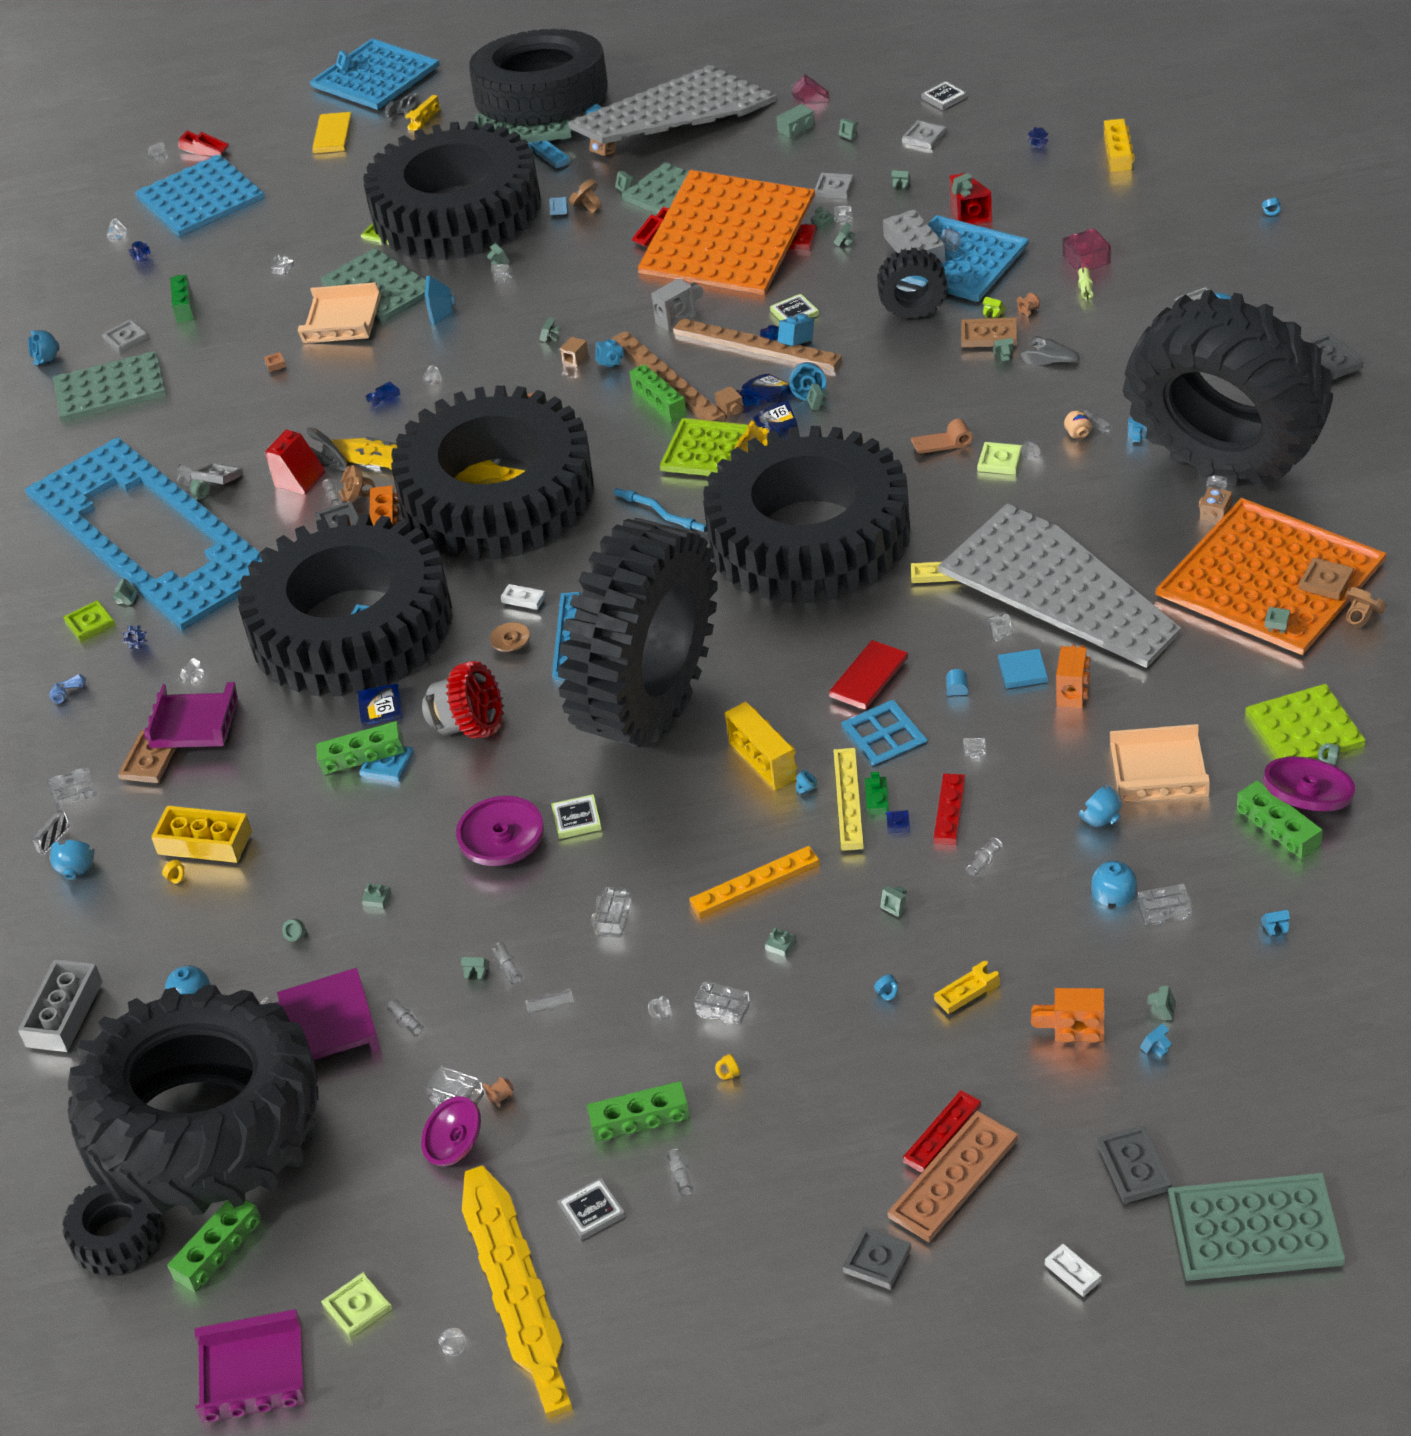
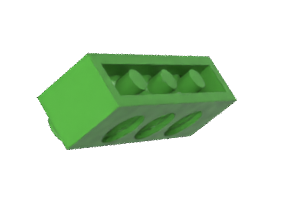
(658, 393)
(360, 747)
(1279, 819)
(638, 1111)
(213, 1244)

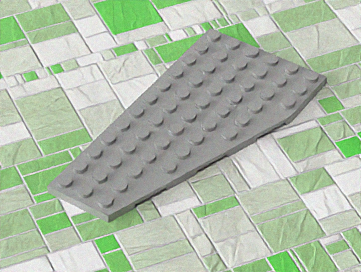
(684, 100)
(1060, 582)

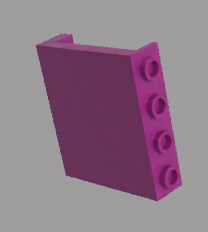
(191, 718)
(331, 1013)
(250, 1366)

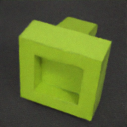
(993, 305)

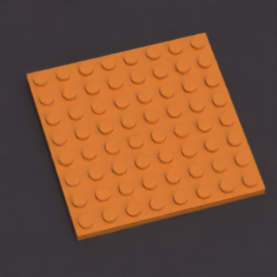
(727, 232)
(1256, 564)

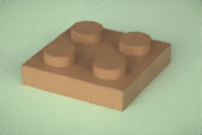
(1326, 578)

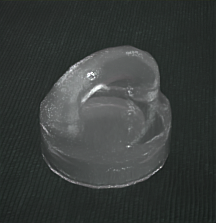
(430, 375)
(1031, 449)
(1217, 481)
(663, 1006)
(451, 1341)

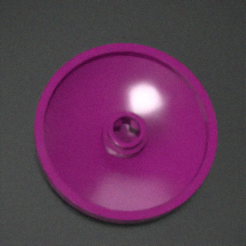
(1309, 783)
(500, 830)

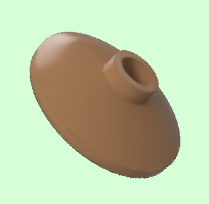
(509, 636)

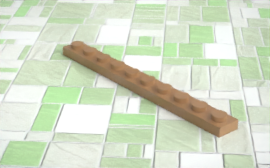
(756, 344)
(693, 399)

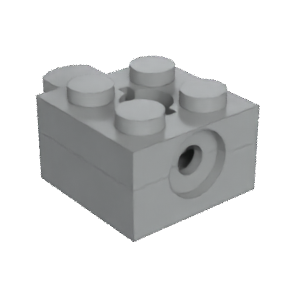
(675, 302)

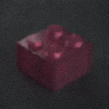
(1086, 250)

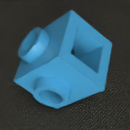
(609, 353)

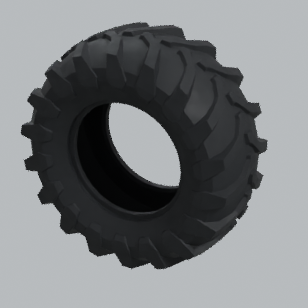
(1250, 352)
(201, 1154)

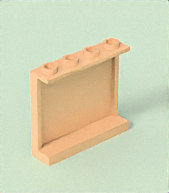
(341, 313)
(1158, 763)

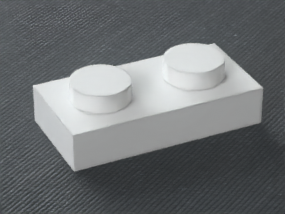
(523, 596)
(1073, 1270)

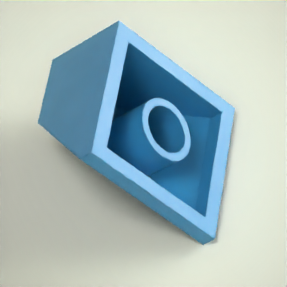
(438, 300)

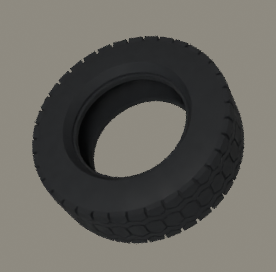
(538, 76)

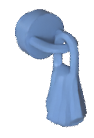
(58, 693)

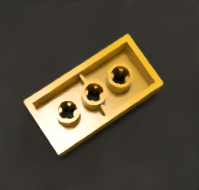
(761, 745)
(201, 834)

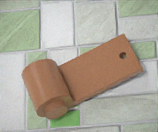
(957, 436)

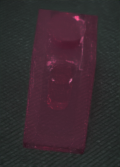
(809, 91)

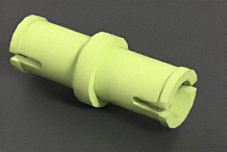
(1085, 283)

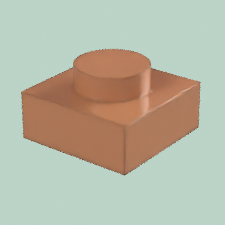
(274, 362)

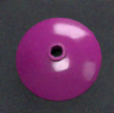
(451, 1131)

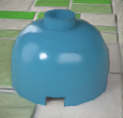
(42, 346)
(803, 376)
(1102, 807)
(71, 858)
(1114, 883)
(187, 979)

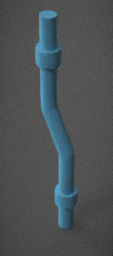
(688, 523)

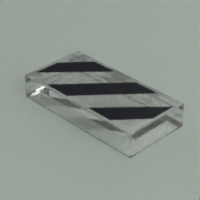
(50, 832)

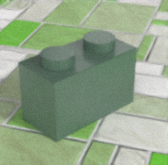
(795, 120)

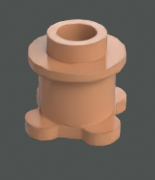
(1028, 303)
(499, 1091)

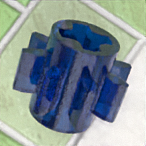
(1037, 137)
(139, 251)
(128, 637)

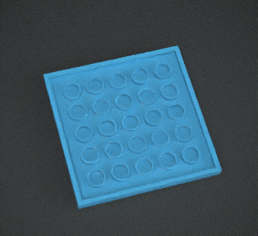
(378, 74)
(199, 195)
(978, 260)

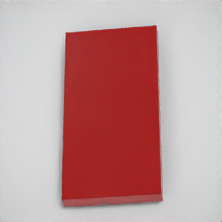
(868, 674)

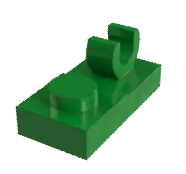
(876, 794)

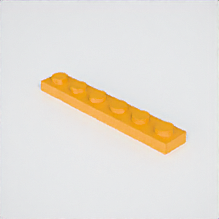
(754, 881)

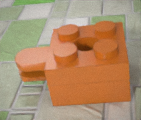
(1072, 676)
(1075, 1016)

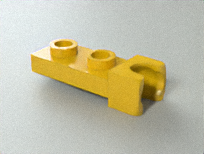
(423, 113)
(967, 988)

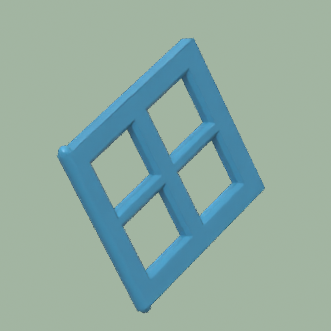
(863, 742)

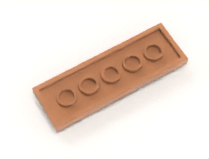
(952, 1176)

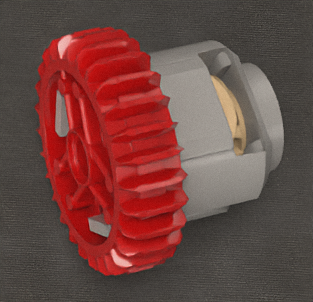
(465, 702)

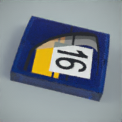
(767, 387)
(776, 417)
(380, 704)

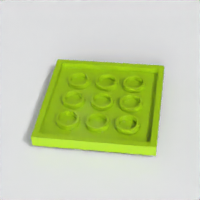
(700, 446)
(1303, 723)

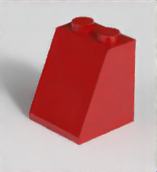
(972, 208)
(293, 463)

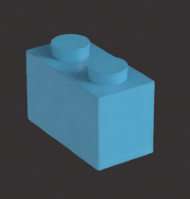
(796, 329)

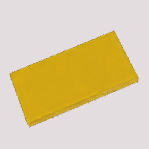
(332, 132)

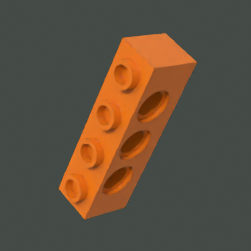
(384, 502)

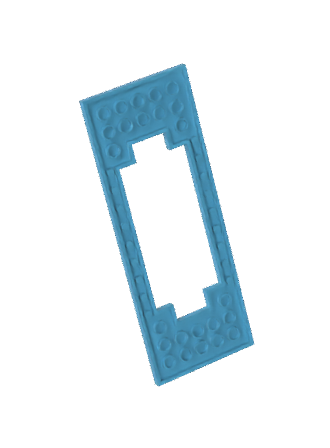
(181, 600)

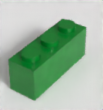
(181, 298)

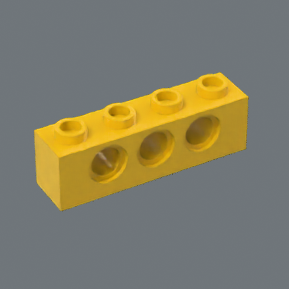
(1118, 145)

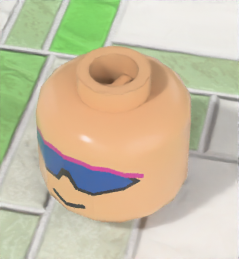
(1077, 424)

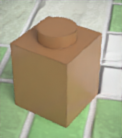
(574, 351)
(729, 402)

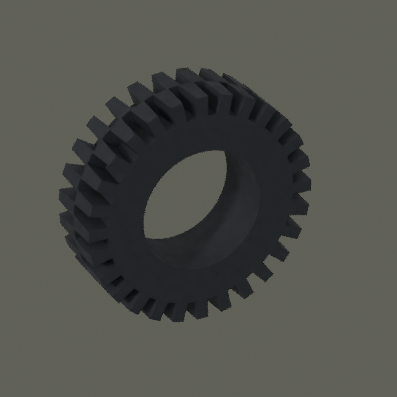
(415, 219)
(499, 512)
(816, 554)
(638, 632)
(351, 646)

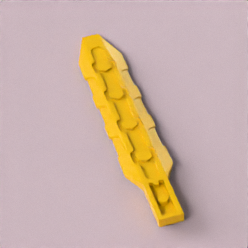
(480, 473)
(515, 1286)

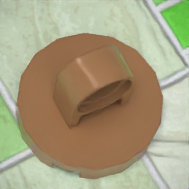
(586, 196)
(353, 484)
(1362, 603)

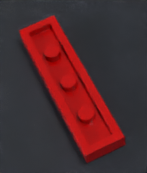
(949, 809)
(941, 1131)

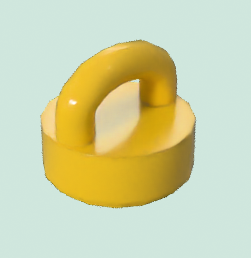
(173, 870)
(731, 1066)

